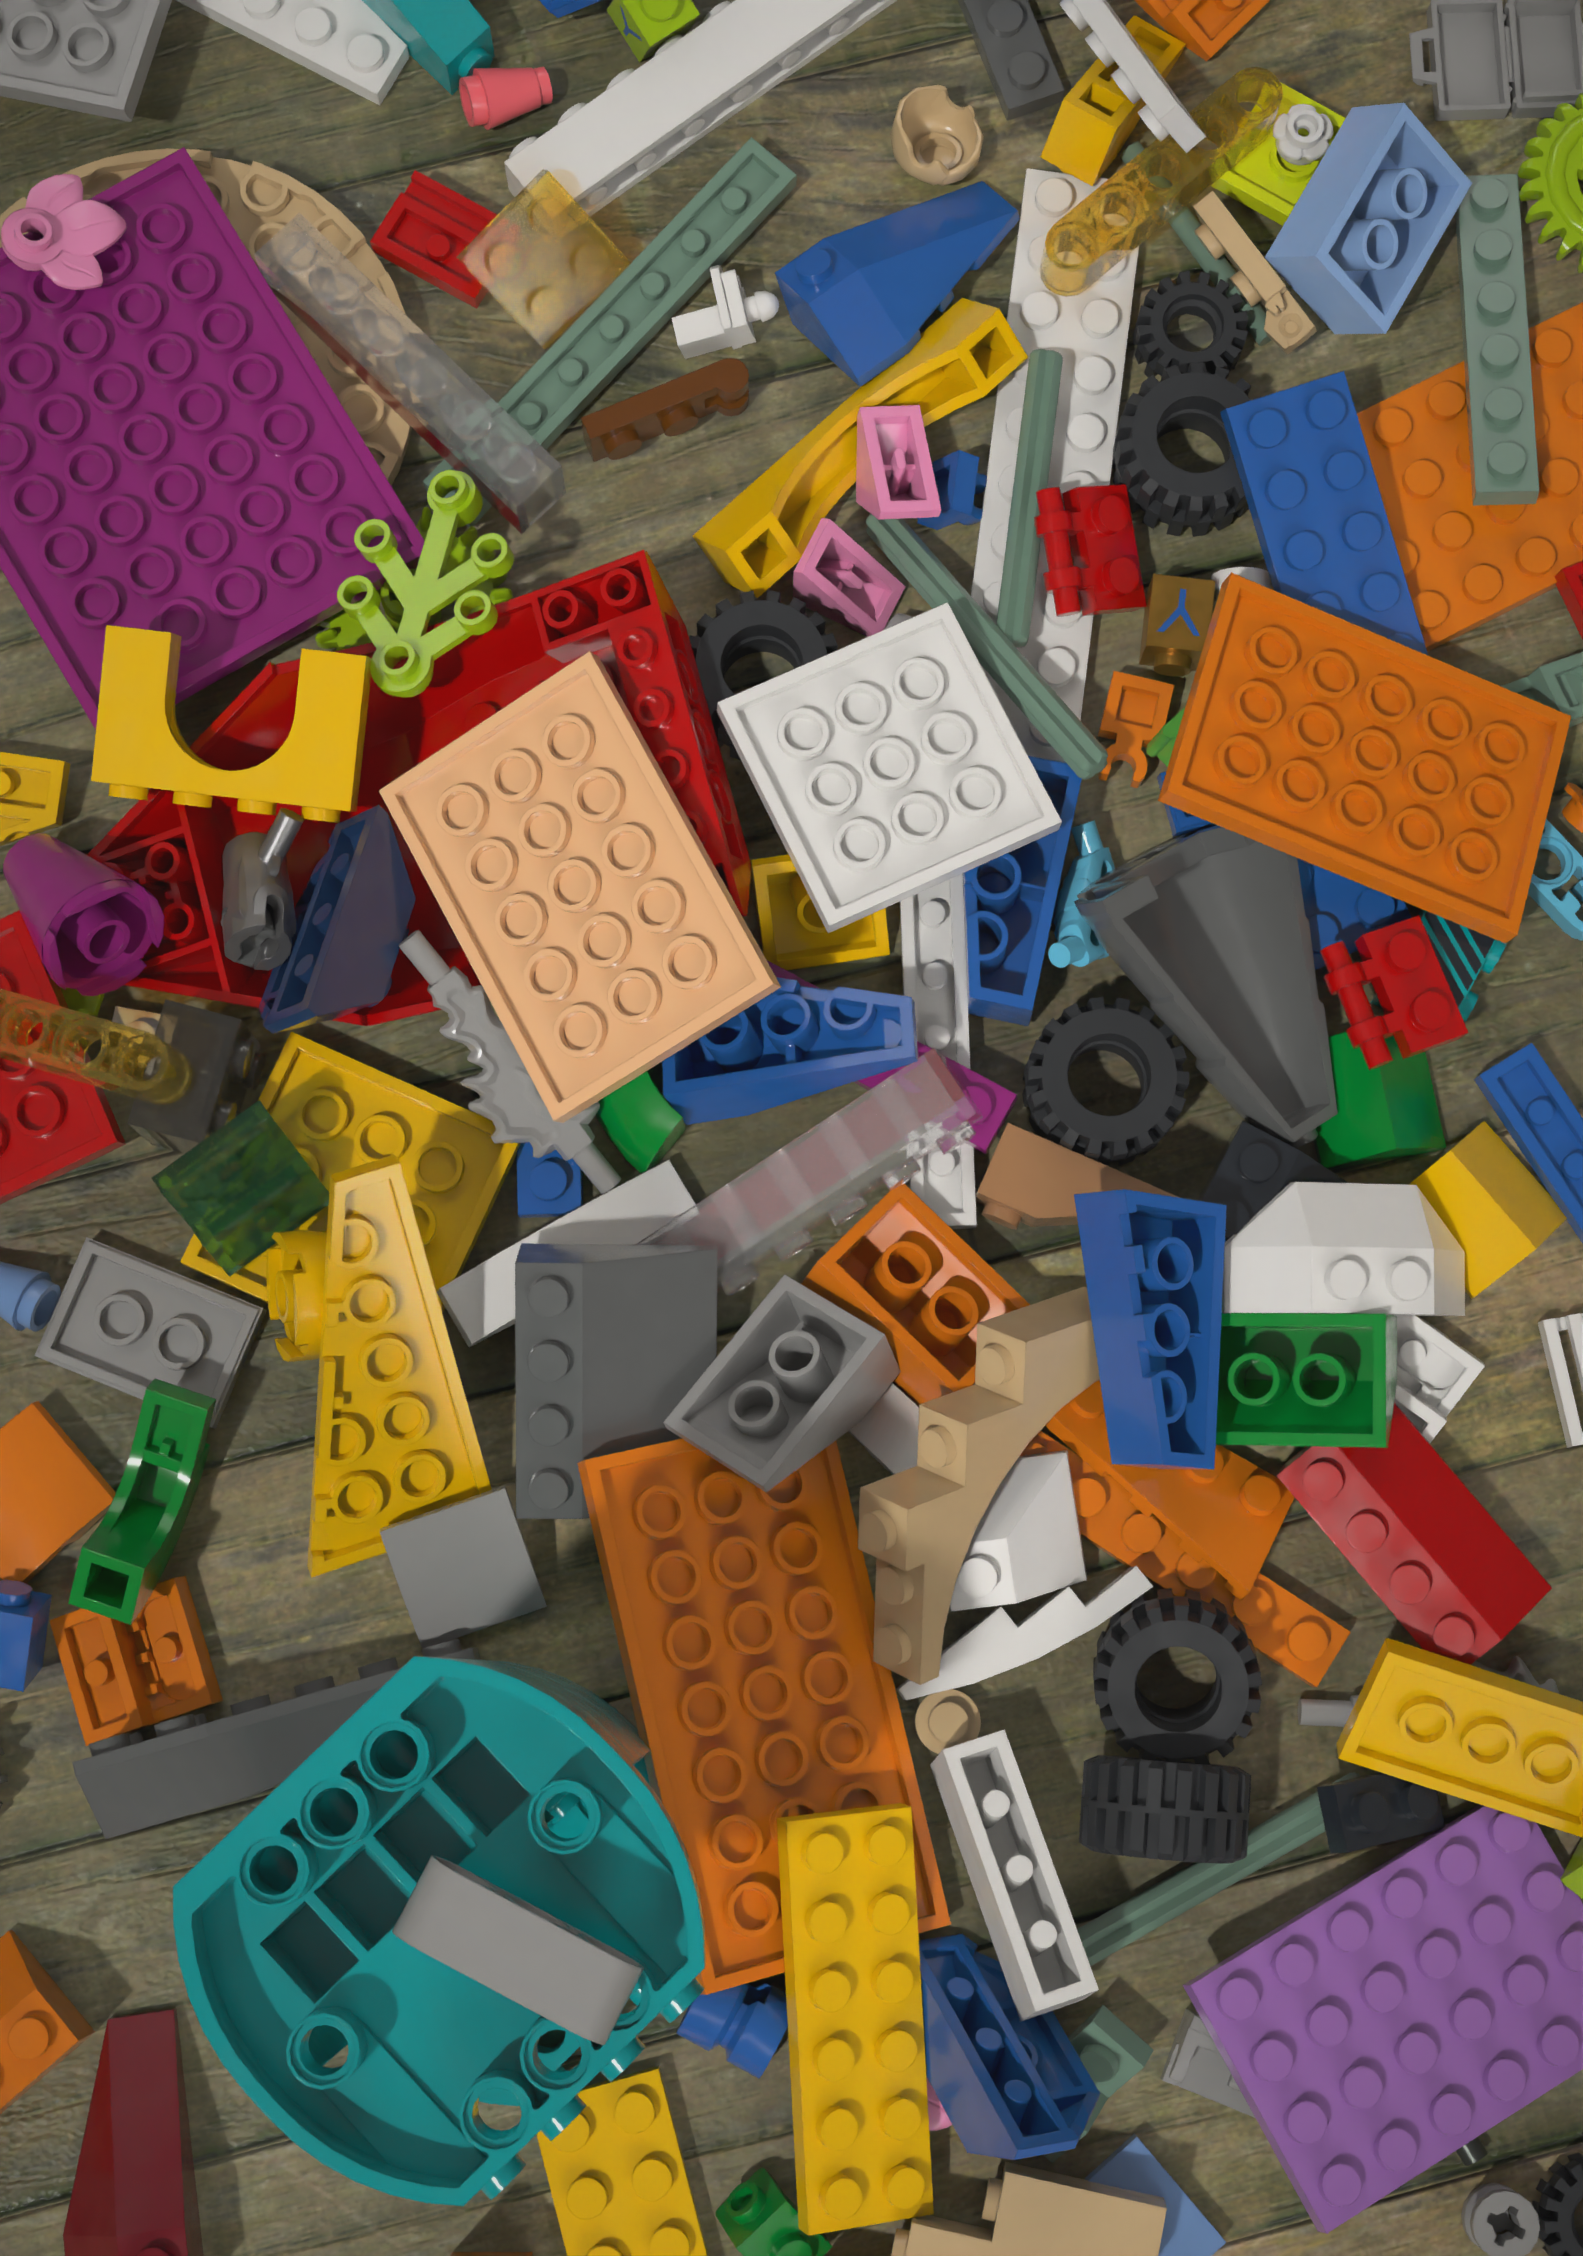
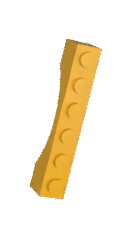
(776, 515)

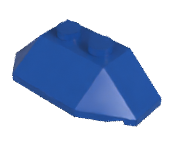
(1001, 2080)

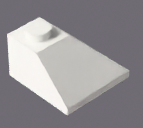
(1025, 1538)

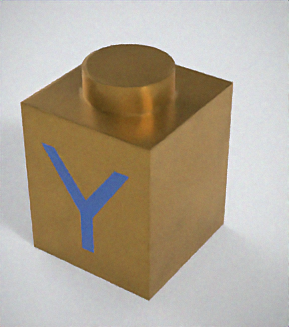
(1175, 623)

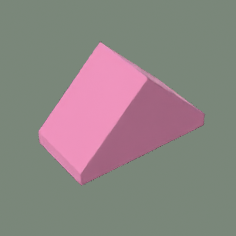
(894, 464)
(845, 581)

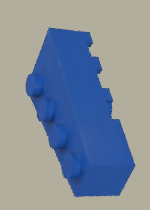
(1012, 910)
(1155, 1322)

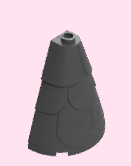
(1228, 964)

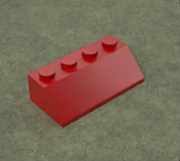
(1418, 1540)

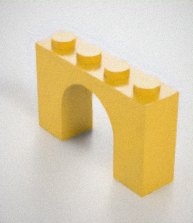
(143, 747)

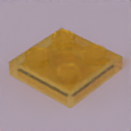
(543, 259)

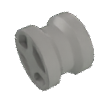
(1486, 2214)

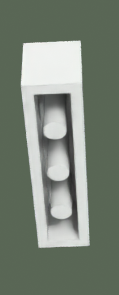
(1013, 1875)

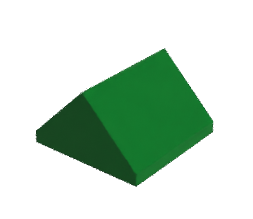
(1379, 1110)

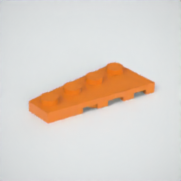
(1218, 1513)

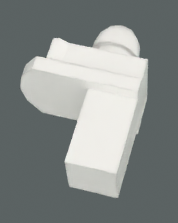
(728, 321)

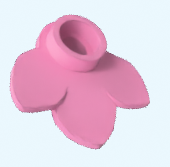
(71, 231)

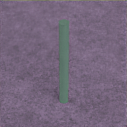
(1184, 225)

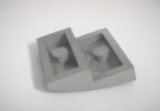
(463, 1567)

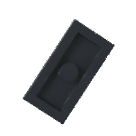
(1376, 1811)

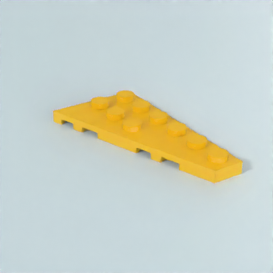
(389, 1390)

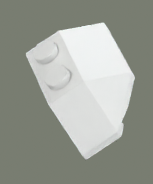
(1345, 1254)

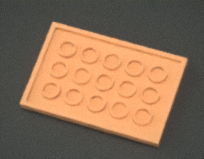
(578, 888)

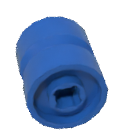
(741, 2020)

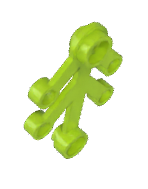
(426, 590)

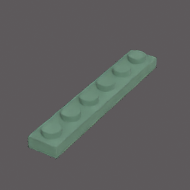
(1496, 343)

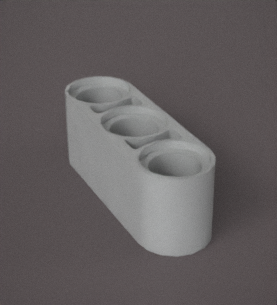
(518, 1950)

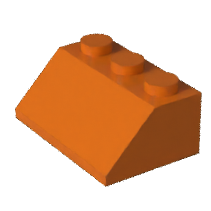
(917, 1287)
(35, 2021)

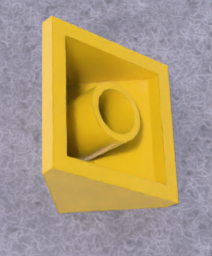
(792, 928)
(1489, 1205)

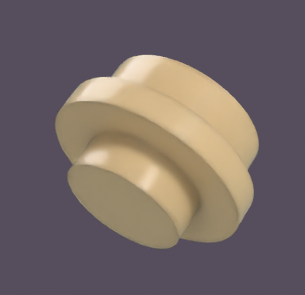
(947, 1720)

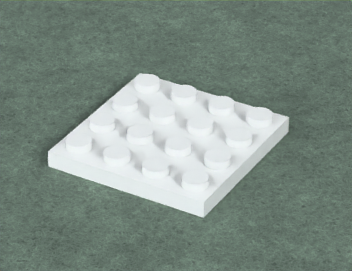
(888, 767)

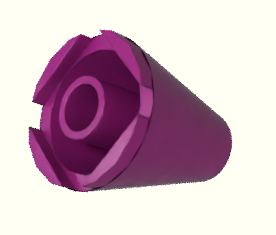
(82, 914)

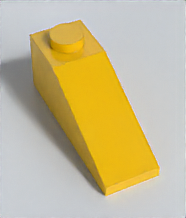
(1098, 115)

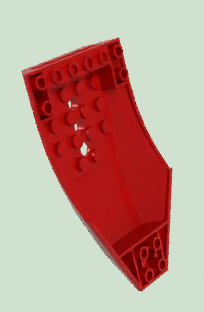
(610, 610)

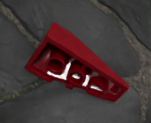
(136, 2155)

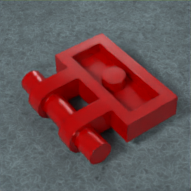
(1102, 550)
(1408, 986)

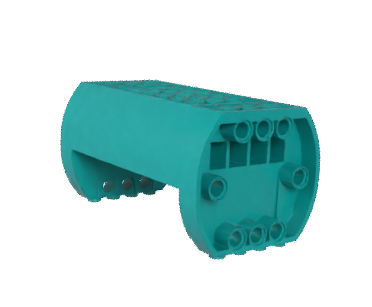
(299, 1904)

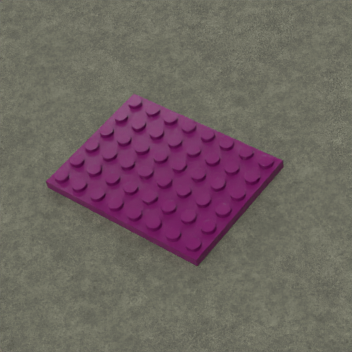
(175, 449)

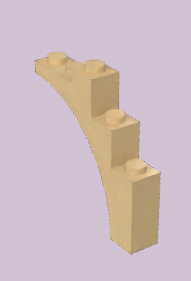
(967, 1443)
(1044, 2216)

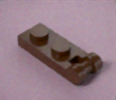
(667, 409)

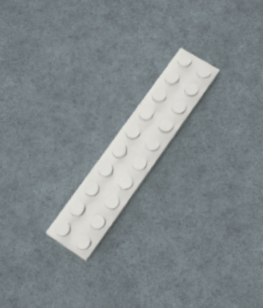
(1092, 339)

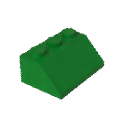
(1306, 1379)

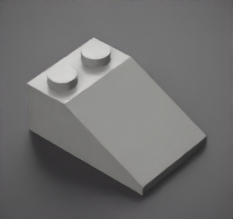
(785, 1386)

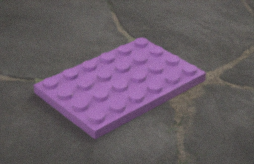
(1405, 2010)

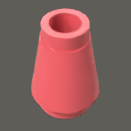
(503, 94)

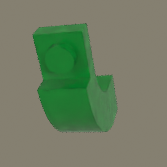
(150, 1507)

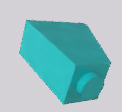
(440, 35)

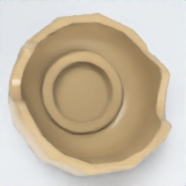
(935, 136)

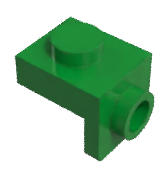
(766, 2221)

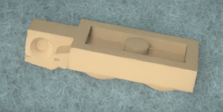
(1255, 279)

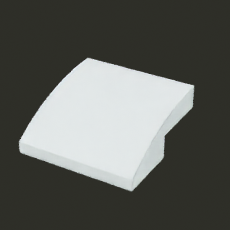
(1430, 1373)

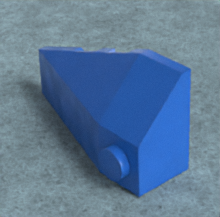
(879, 282)
(790, 1049)

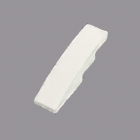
(484, 1297)
(1001, 1645)

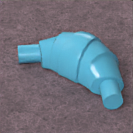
(1075, 938)

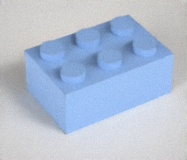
(1369, 219)

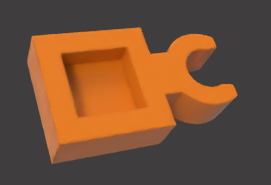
(1132, 717)

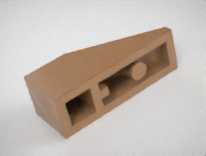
(1037, 1181)

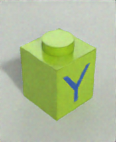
(651, 22)

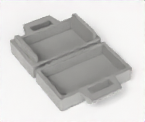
(1484, 64)

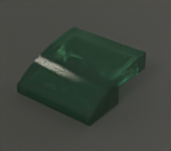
(242, 1188)

